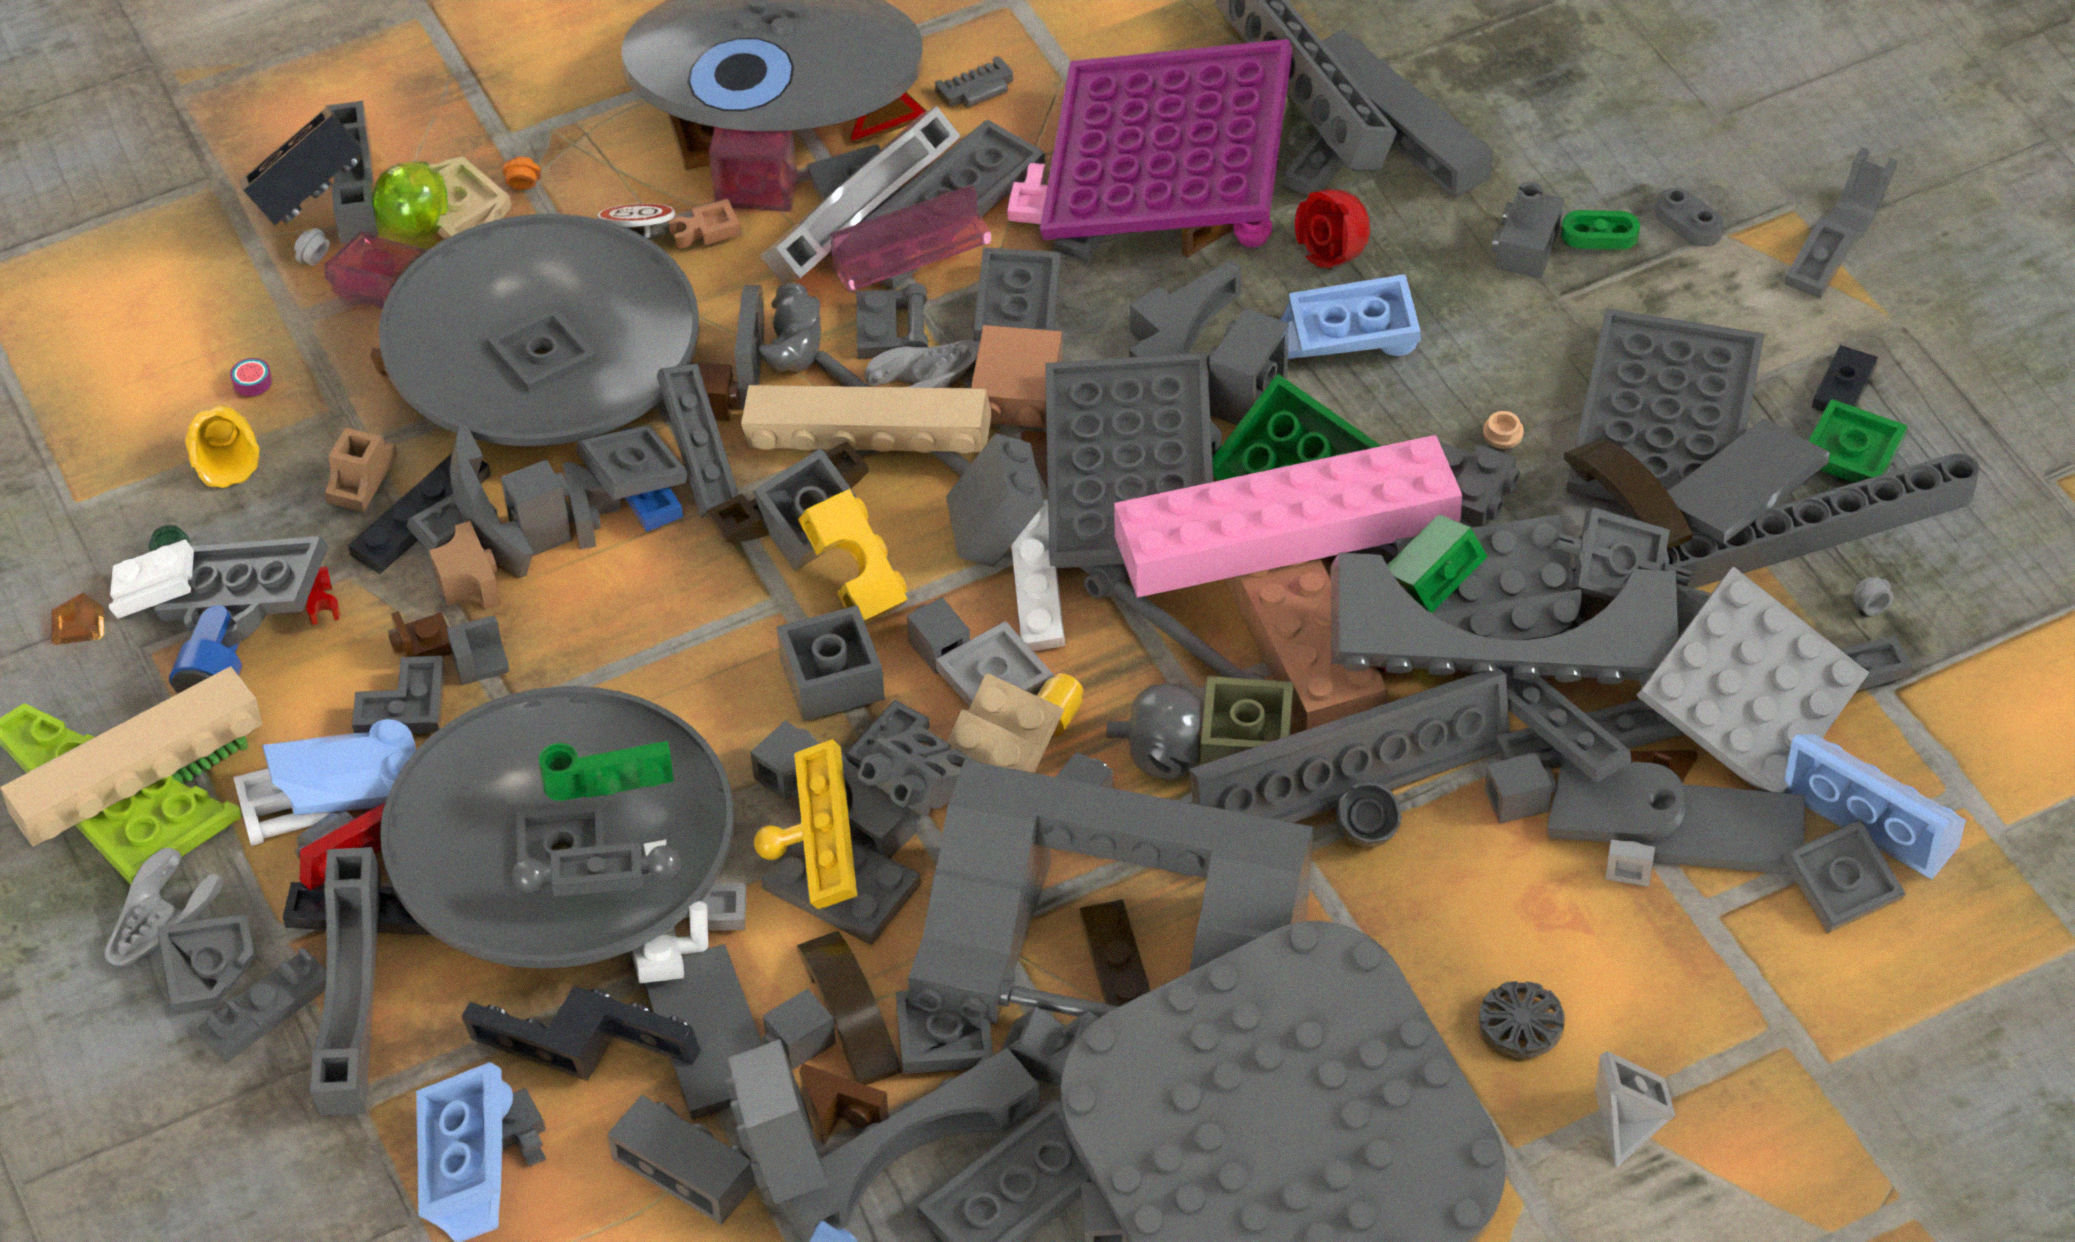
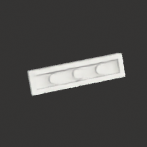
(1037, 586)

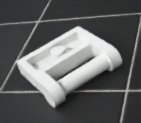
(261, 797)

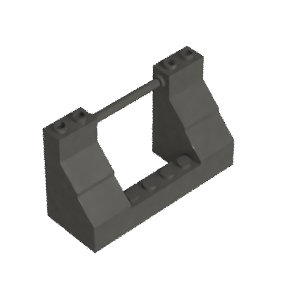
(1000, 853)

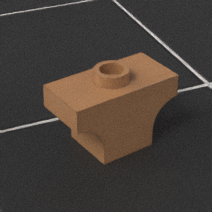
(358, 468)
(466, 569)

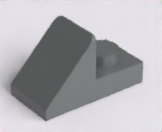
(587, 502)

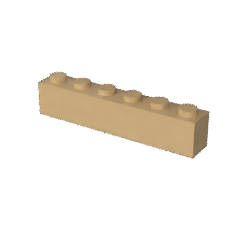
(866, 418)
(131, 756)

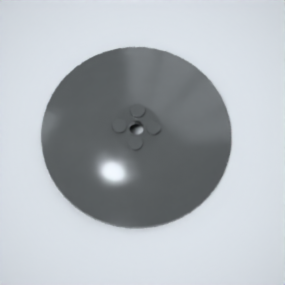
(584, 289)
(478, 806)

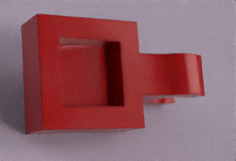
(319, 599)

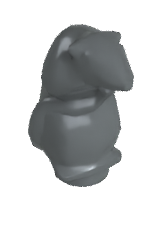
(797, 329)

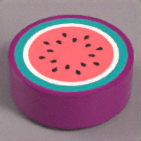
(251, 377)

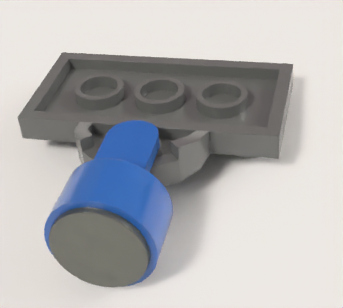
(232, 595)

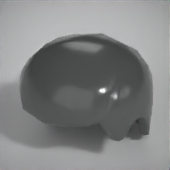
(1368, 814)

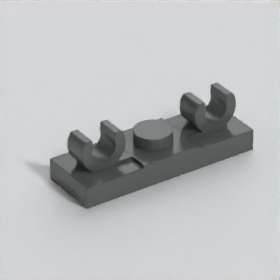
(264, 1005)

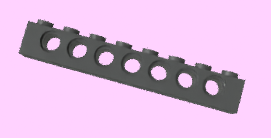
(1318, 82)

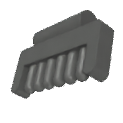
(978, 89)

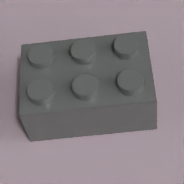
(774, 1123)

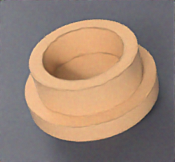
(1503, 430)

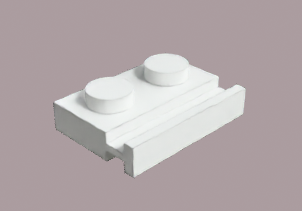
(151, 578)

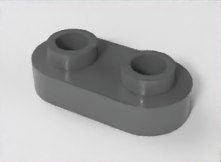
(1689, 217)

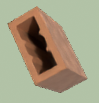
(1014, 372)

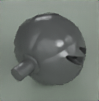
(1162, 731)

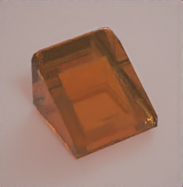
(77, 620)

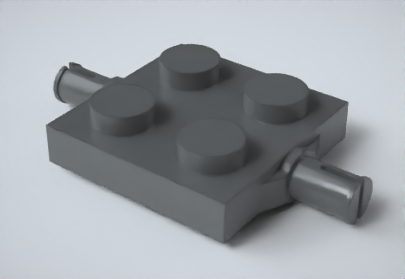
(1612, 549)

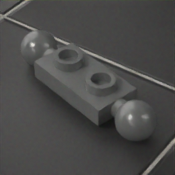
(596, 869)

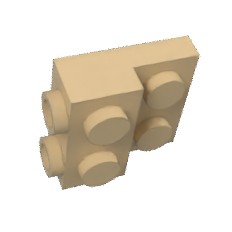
(1005, 726)

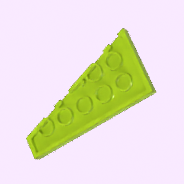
(135, 827)

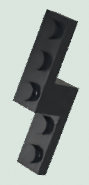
(581, 1032)

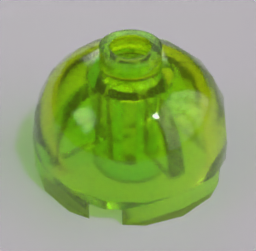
(410, 199)

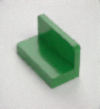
(1437, 561)

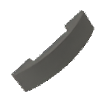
(505, 540)

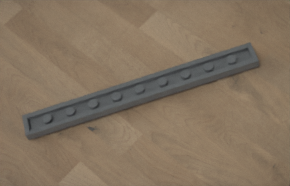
(1640, 724)

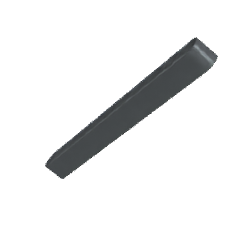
(1824, 521)

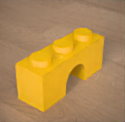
(844, 525)

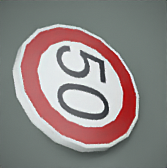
(637, 215)

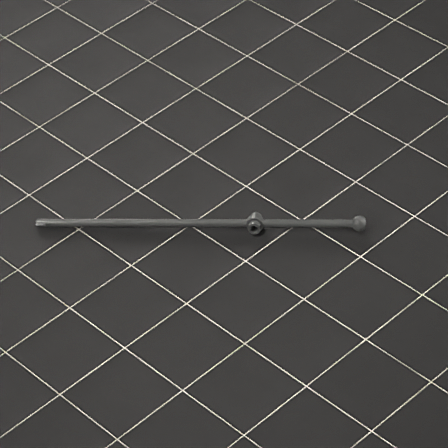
(1103, 579)

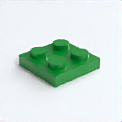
(1857, 441)

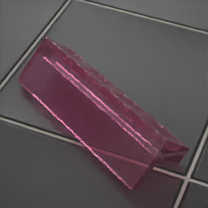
(908, 238)

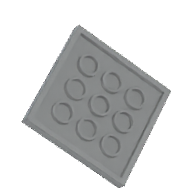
(1751, 681)

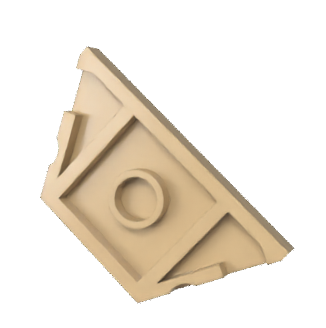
(471, 197)

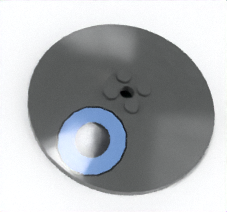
(772, 60)

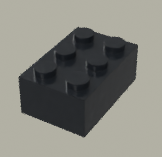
(302, 167)

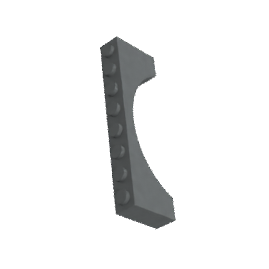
(1385, 627)

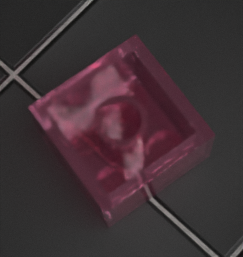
(754, 168)

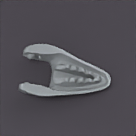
(923, 365)
(146, 910)

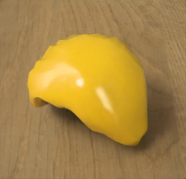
(222, 447)

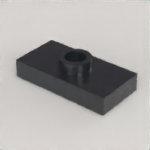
(1845, 378)

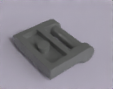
(879, 319)

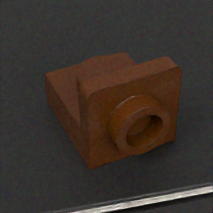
(420, 637)

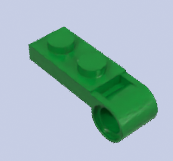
(574, 777)

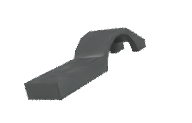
(1846, 223)

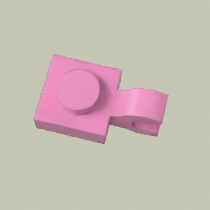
(1028, 198)

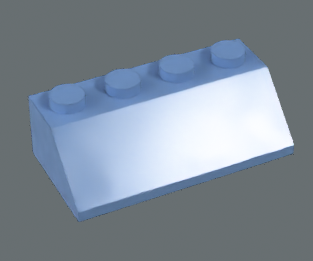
(1893, 813)

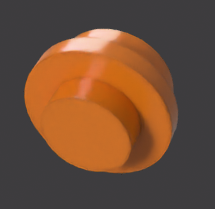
(521, 173)

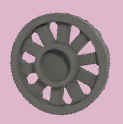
(1521, 1019)

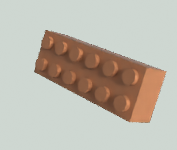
(1292, 628)

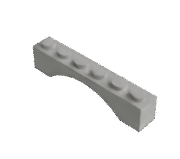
(859, 194)

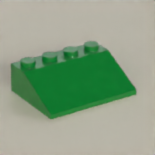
(1284, 431)

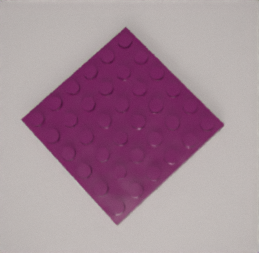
(1167, 140)

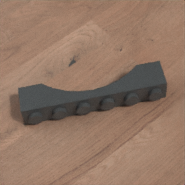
(344, 1036)
(983, 1099)

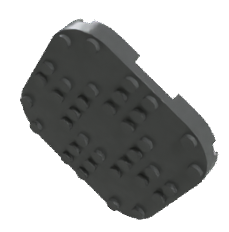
(1283, 1103)

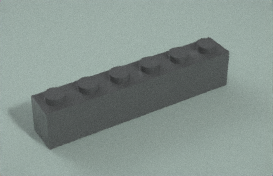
(1423, 129)

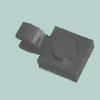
(522, 1128)

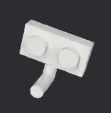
(662, 956)

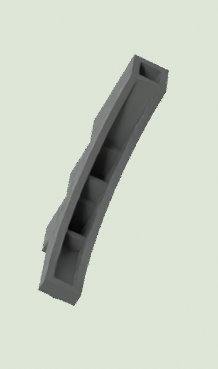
(1174, 321)

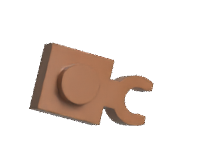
(708, 222)

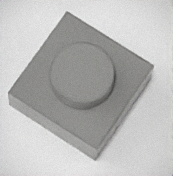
(1630, 862)
(726, 907)

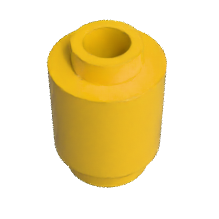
(1066, 693)

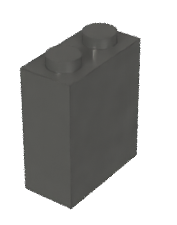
(994, 500)

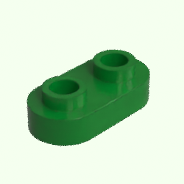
(1600, 229)

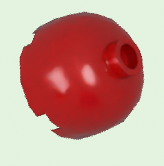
(1332, 227)

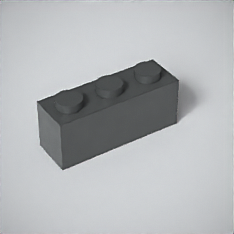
(682, 1158)

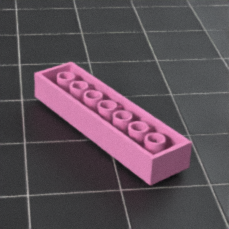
(1284, 515)

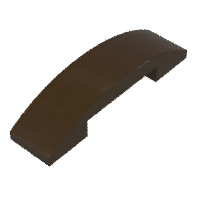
(1630, 485)
(742, 519)
(852, 1006)

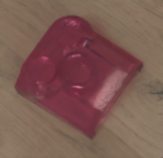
(369, 267)

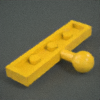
(822, 827)

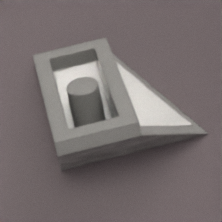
(1631, 1104)

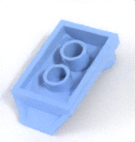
(1353, 319)
(340, 769)
(462, 1151)

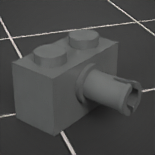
(1528, 231)

